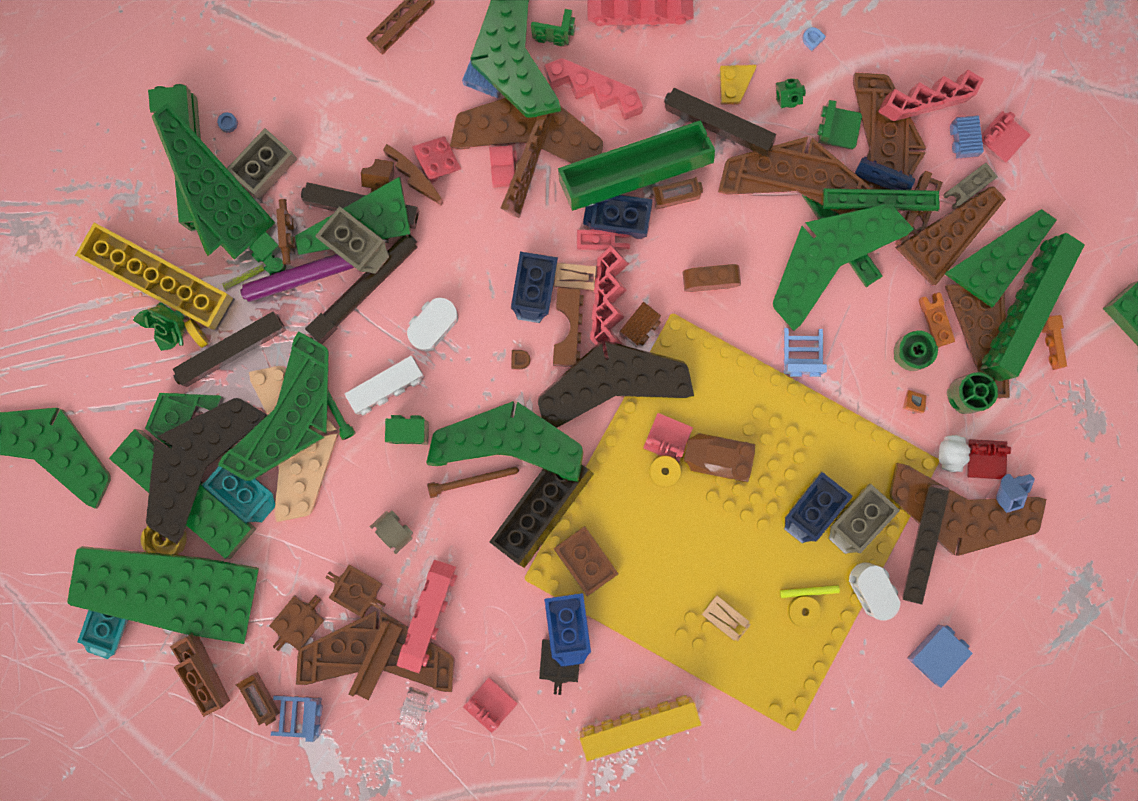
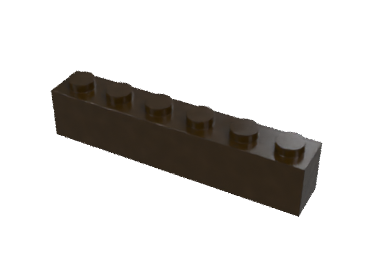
(925, 543)

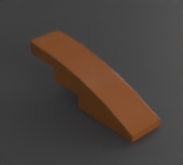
(417, 179)

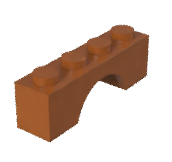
(568, 303)

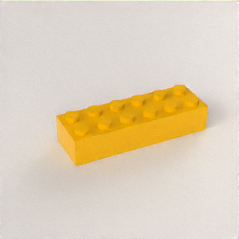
(639, 728)

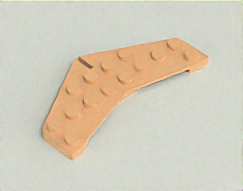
(302, 474)

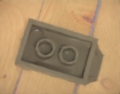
(353, 242)
(862, 521)

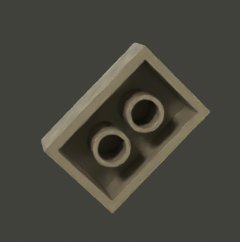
(262, 163)

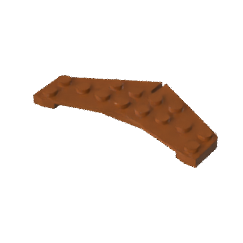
(504, 124)
(887, 139)
(789, 171)
(975, 522)
(347, 647)

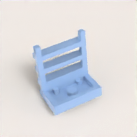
(801, 367)

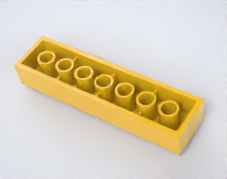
(154, 276)

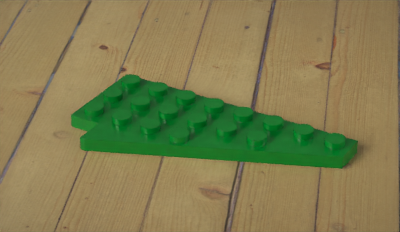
(216, 200)

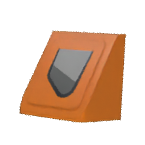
(915, 402)

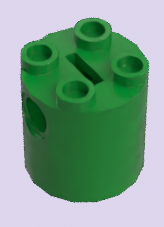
(972, 393)

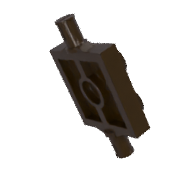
(552, 671)

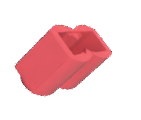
(502, 165)

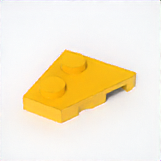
(734, 82)

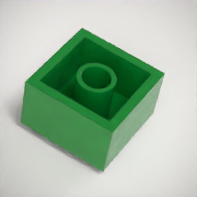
(406, 431)

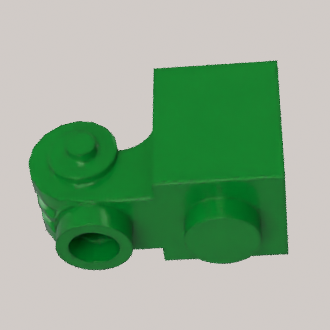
(265, 250)

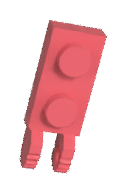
(599, 240)

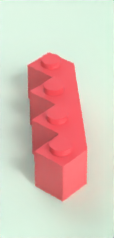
(639, 12)
(585, 82)
(923, 99)
(607, 291)
(423, 624)

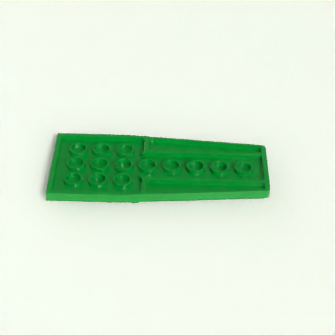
(166, 591)

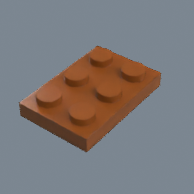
(586, 561)

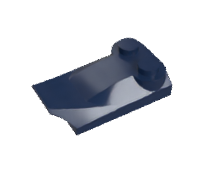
(620, 215)
(533, 286)
(816, 509)

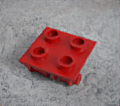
(988, 459)

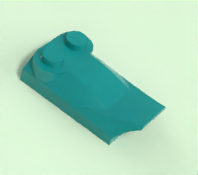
(245, 498)
(101, 634)

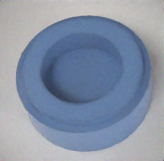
(227, 122)

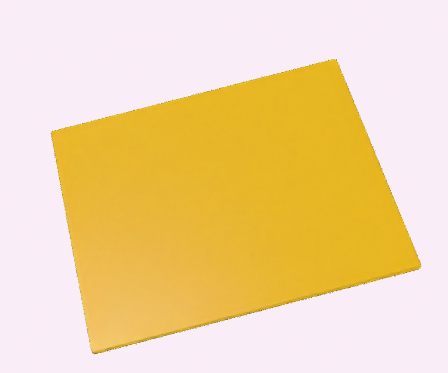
(728, 535)

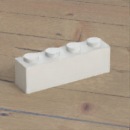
(384, 385)

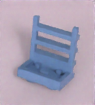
(311, 717)

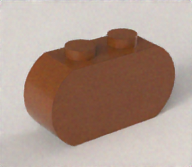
(711, 278)

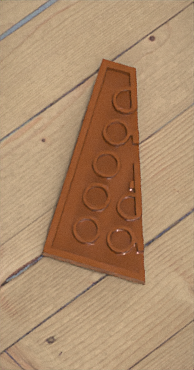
(979, 326)

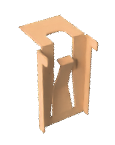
(568, 275)
(718, 612)

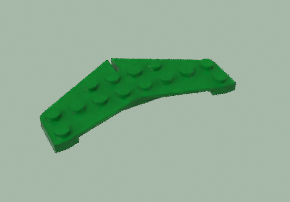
(506, 62)
(836, 243)
(286, 429)
(499, 433)
(55, 448)

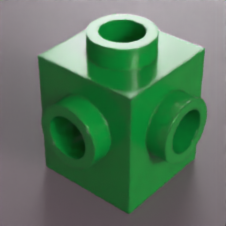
(790, 93)

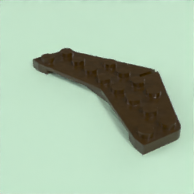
(623, 373)
(179, 470)

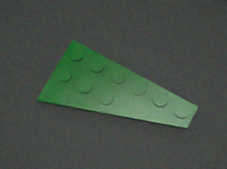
(380, 211)

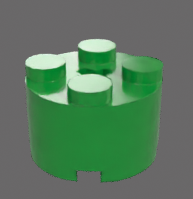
(924, 345)

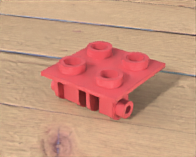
(1004, 136)
(436, 158)
(668, 437)
(490, 705)

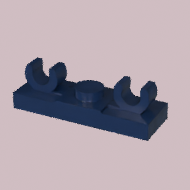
(883, 175)

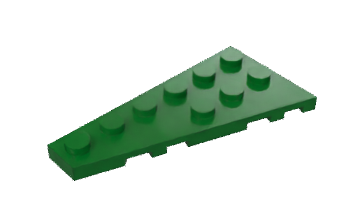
(998, 263)

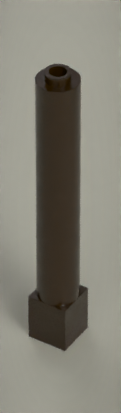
(326, 324)

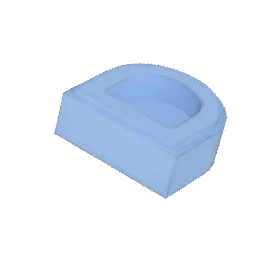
(813, 37)

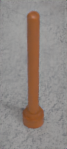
(436, 488)

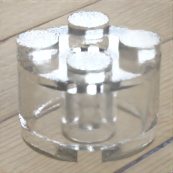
(414, 709)

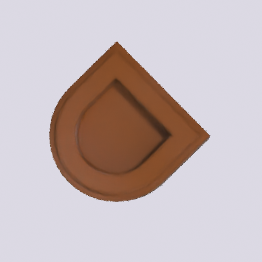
(520, 359)

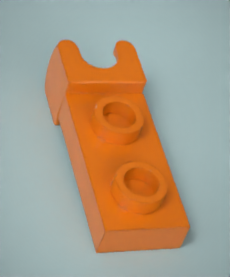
(937, 319)
(1055, 342)

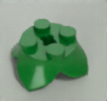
(167, 325)

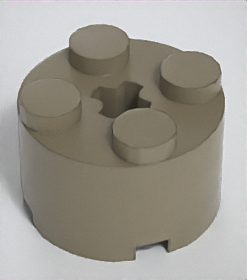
(391, 531)

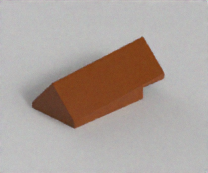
(199, 675)

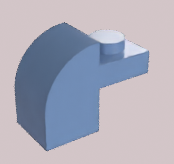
(1013, 491)

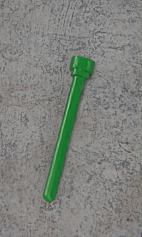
(346, 430)

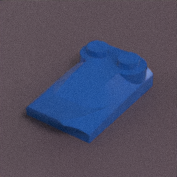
(568, 629)

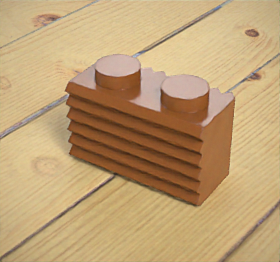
(640, 325)

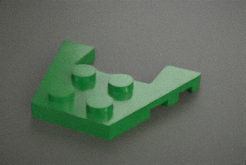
(175, 409)

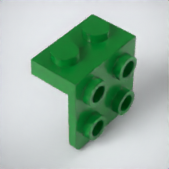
(555, 34)
(839, 126)

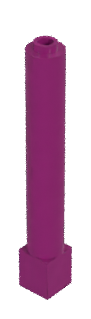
(294, 277)

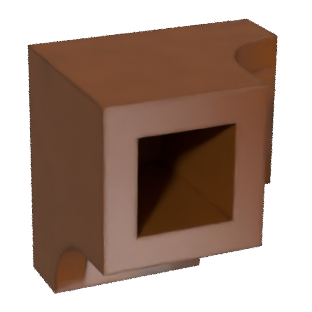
(377, 175)

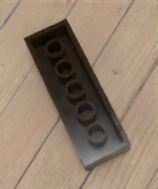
(537, 514)

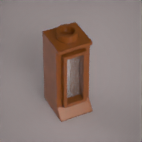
(677, 193)
(258, 699)

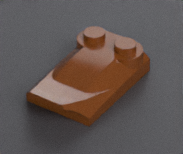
(720, 457)

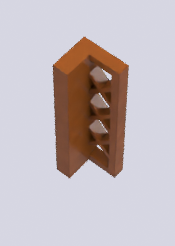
(401, 25)
(924, 180)
(376, 660)

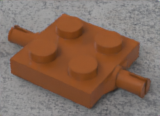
(285, 226)
(355, 591)
(296, 622)

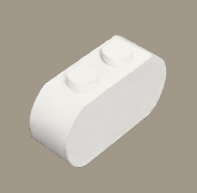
(432, 324)
(875, 591)

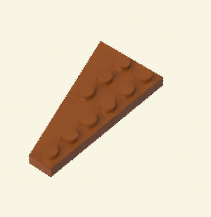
(525, 168)
(942, 242)

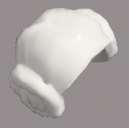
(954, 453)

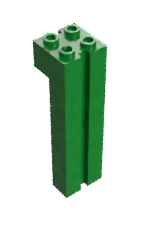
(186, 106)

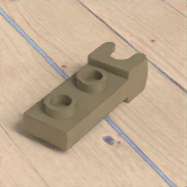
(971, 184)

